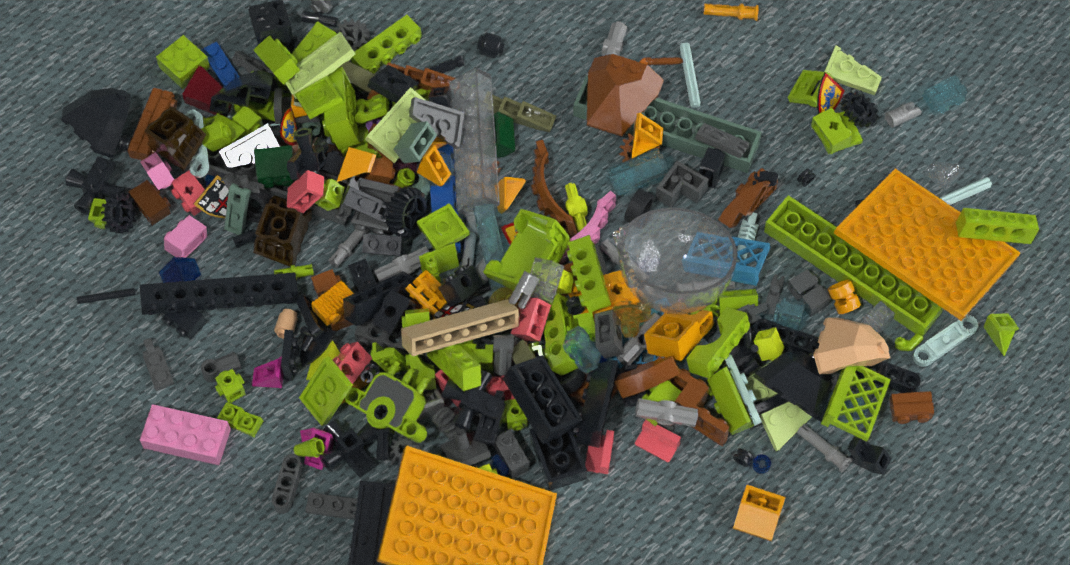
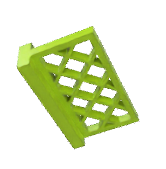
(839, 394)

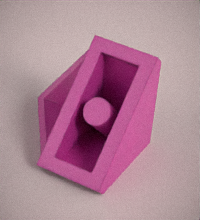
(268, 375)
(327, 439)

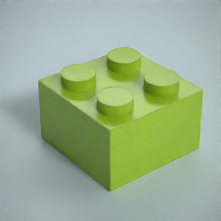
(181, 61)

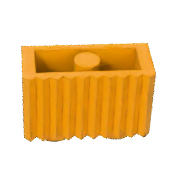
(330, 304)

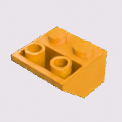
(759, 512)

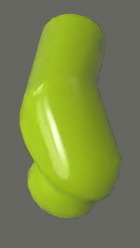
(908, 345)

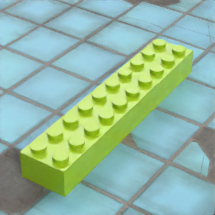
(815, 242)

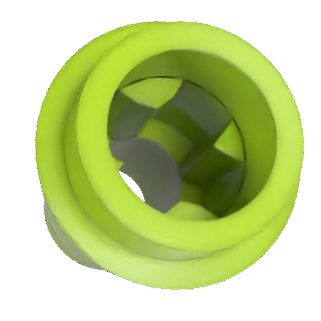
(404, 178)
(310, 448)

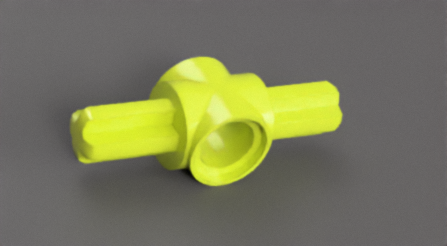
(576, 206)

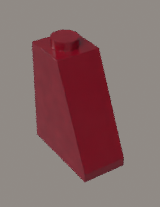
(201, 89)

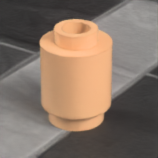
(286, 321)

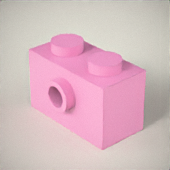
(158, 171)
(185, 237)

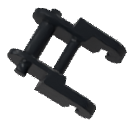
(766, 176)

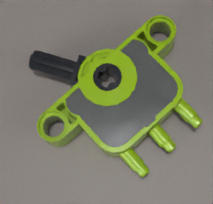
(391, 407)

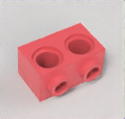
(352, 367)

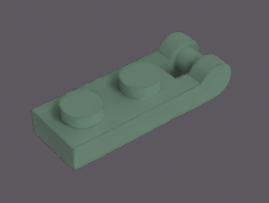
(236, 209)

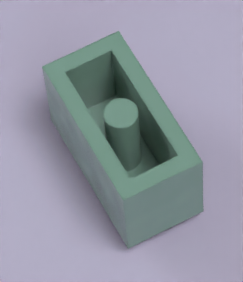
(415, 142)

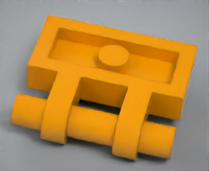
(429, 287)

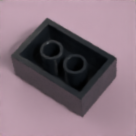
(559, 460)

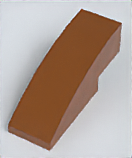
(743, 204)
(646, 376)

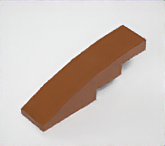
(427, 78)

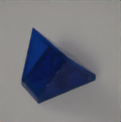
(180, 270)

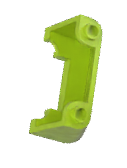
(536, 237)

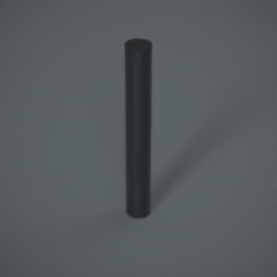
(106, 296)

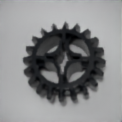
(405, 210)

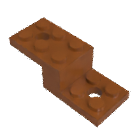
(695, 396)

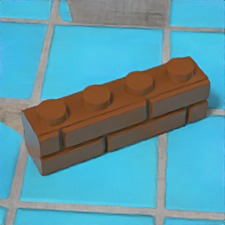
(156, 104)

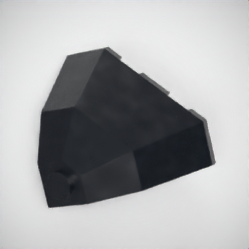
(240, 91)
(99, 118)
(798, 381)

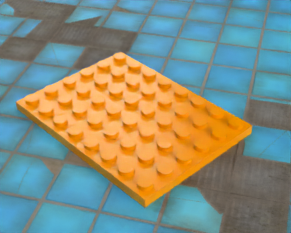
(919, 243)
(463, 516)

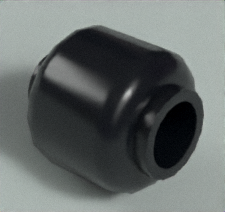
(490, 45)

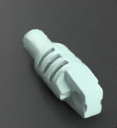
(747, 231)

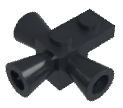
(309, 155)
(93, 185)
(473, 401)
(349, 447)

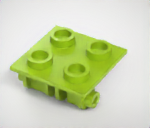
(439, 260)

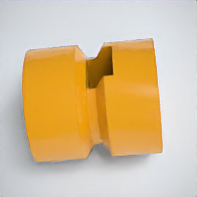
(844, 297)

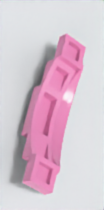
(597, 222)

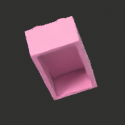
(185, 434)

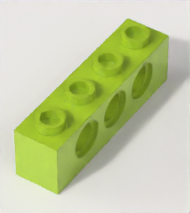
(388, 38)
(997, 226)
(588, 273)
(555, 331)
(457, 366)

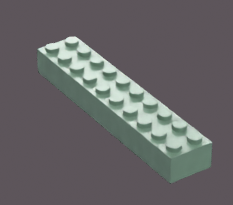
(681, 126)

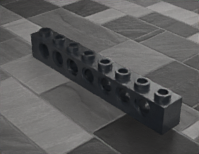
(218, 293)

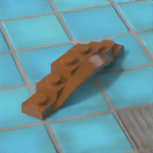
(545, 200)

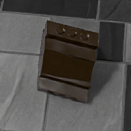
(175, 137)
(281, 231)

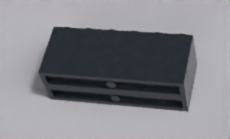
(370, 522)

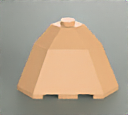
(848, 344)

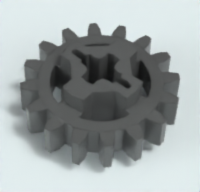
(354, 31)

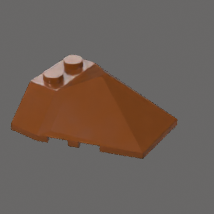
(618, 92)

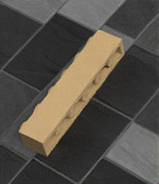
(459, 327)

